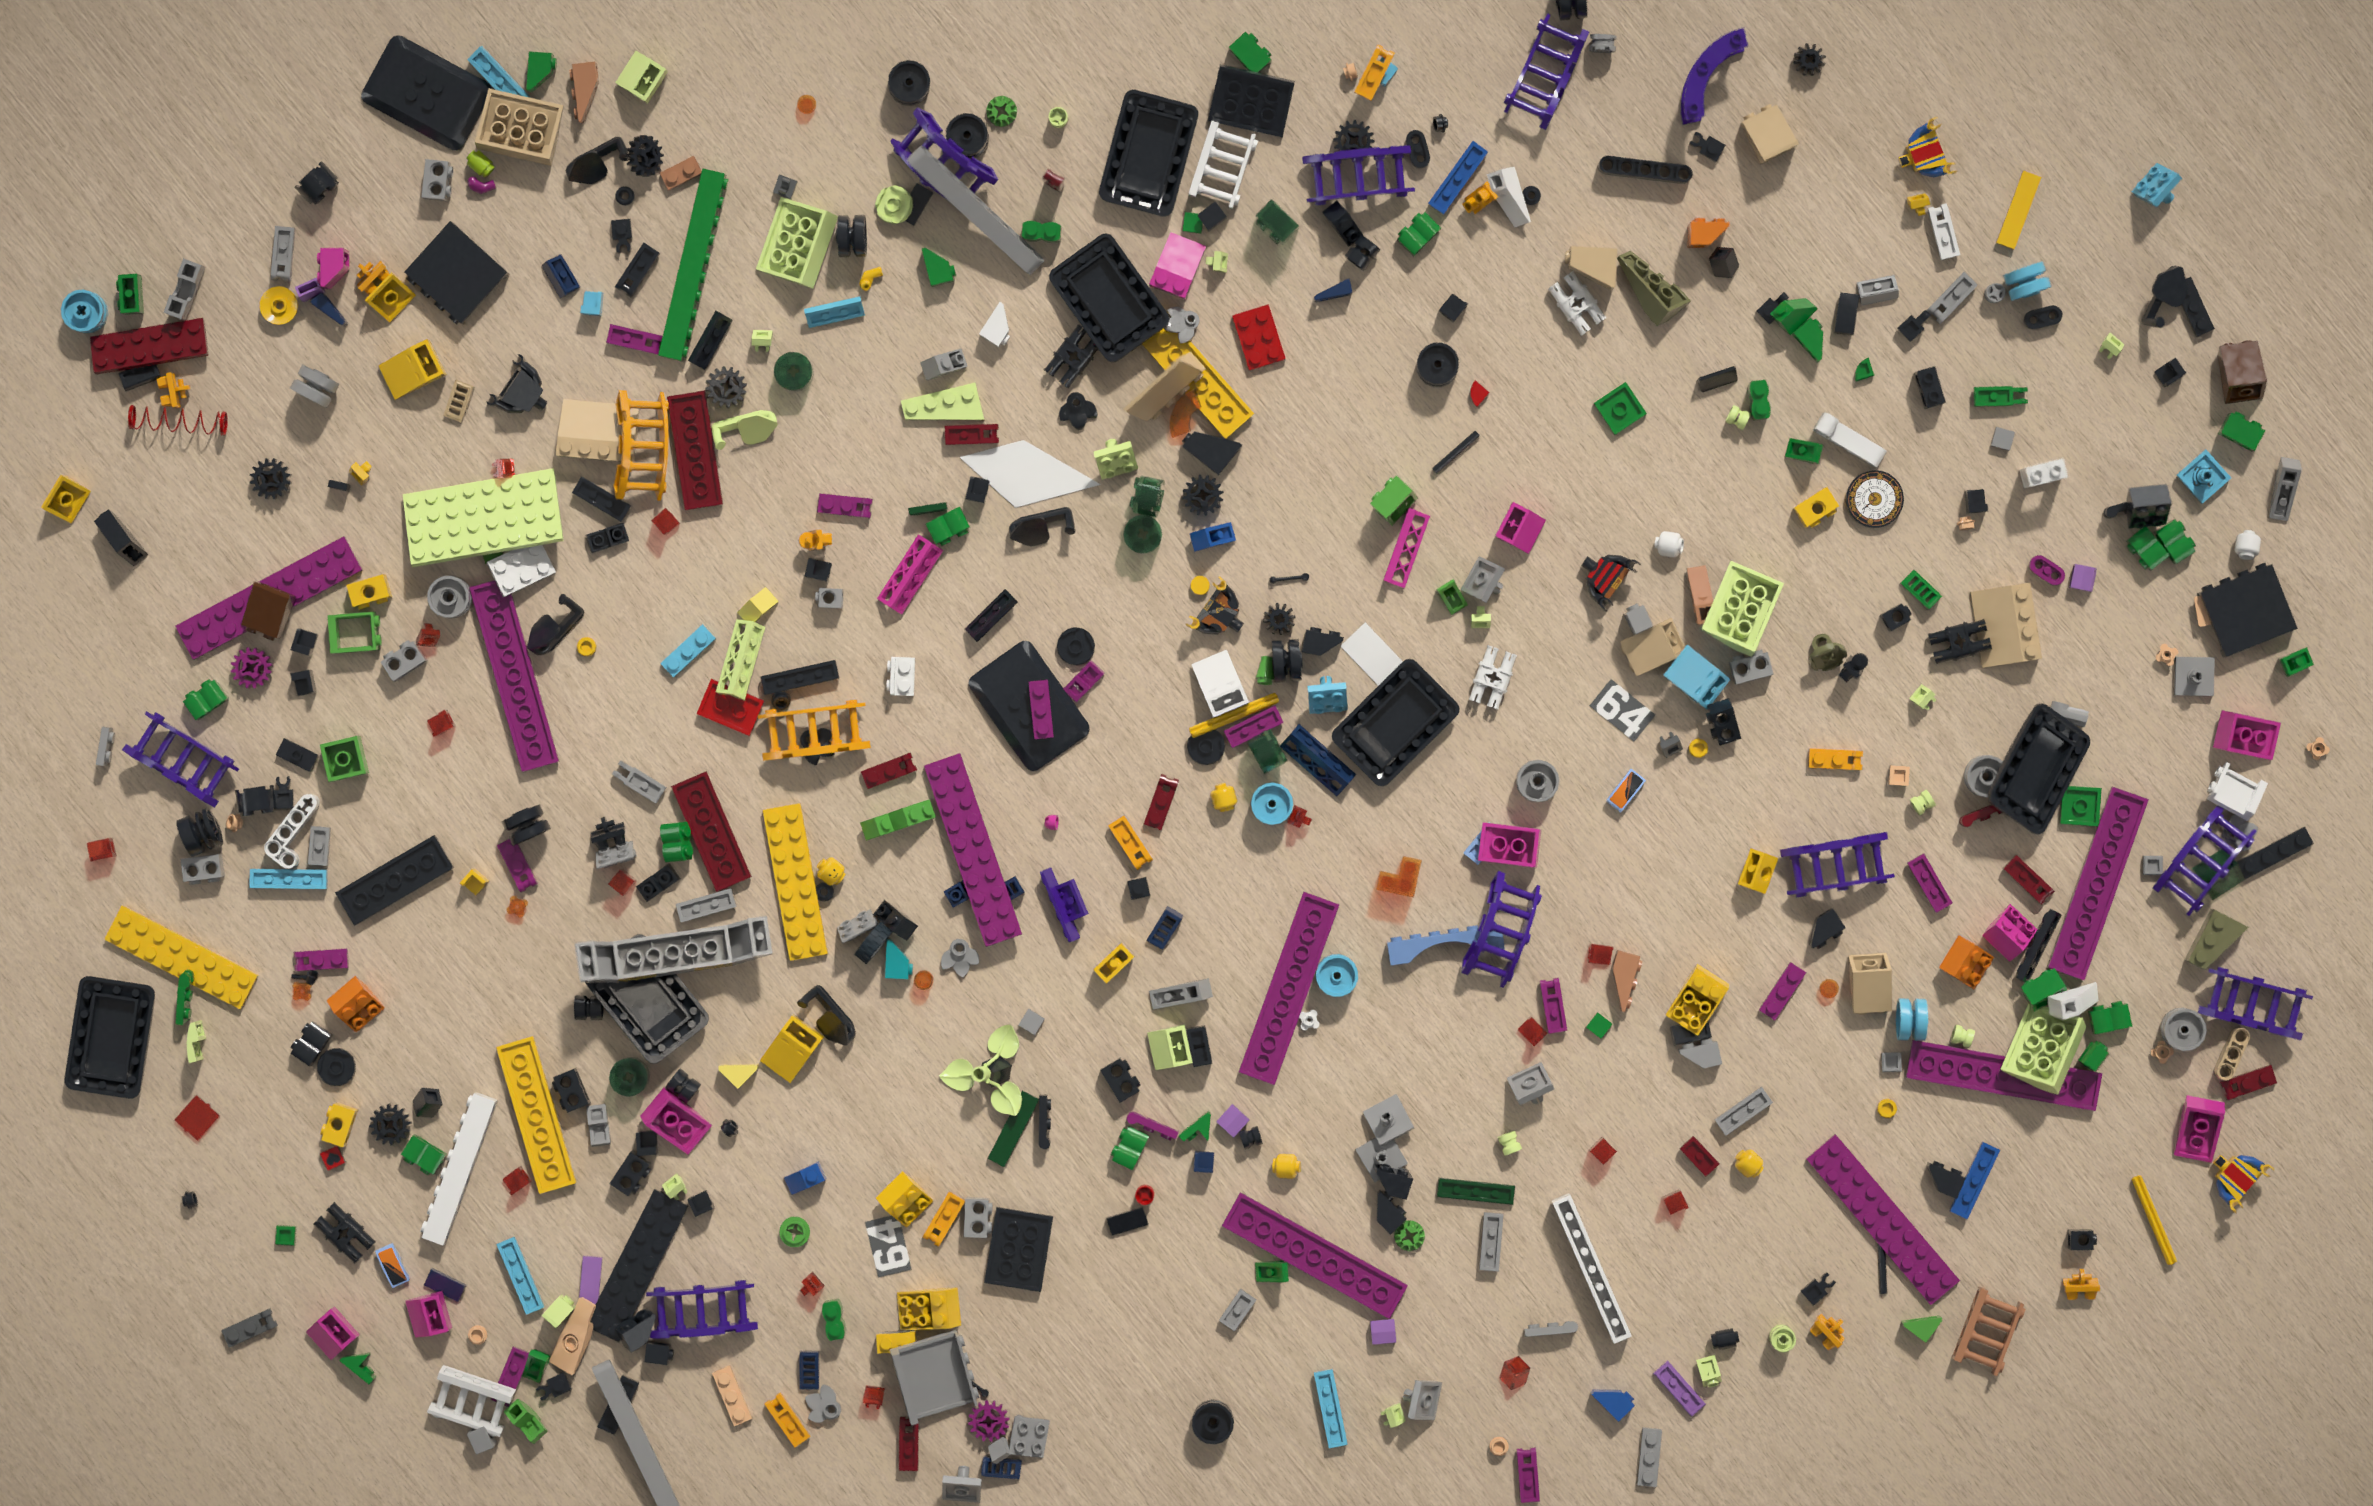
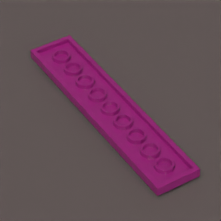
(302, 578)
(514, 676)
(973, 850)
(2098, 883)
(1289, 988)
(1983, 1073)
(1882, 1219)
(1314, 1255)

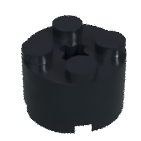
(316, 183)
(256, 799)

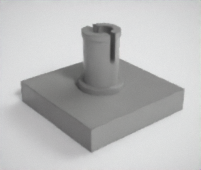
(1483, 579)
(2194, 676)
(1530, 1084)
(1388, 1120)
(1373, 1153)
(1423, 1399)
(961, 1487)

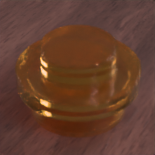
(806, 104)
(1829, 988)

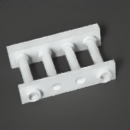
(1210, 151)
(483, 1387)

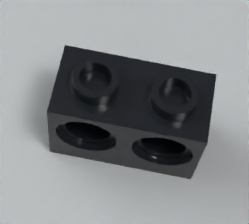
(1929, 387)
(1722, 722)
(1199, 1046)
(1116, 1081)
(576, 1088)
(627, 1171)

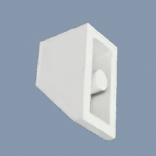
(996, 327)

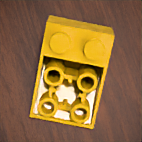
(412, 369)
(1697, 999)
(791, 1048)
(929, 1309)

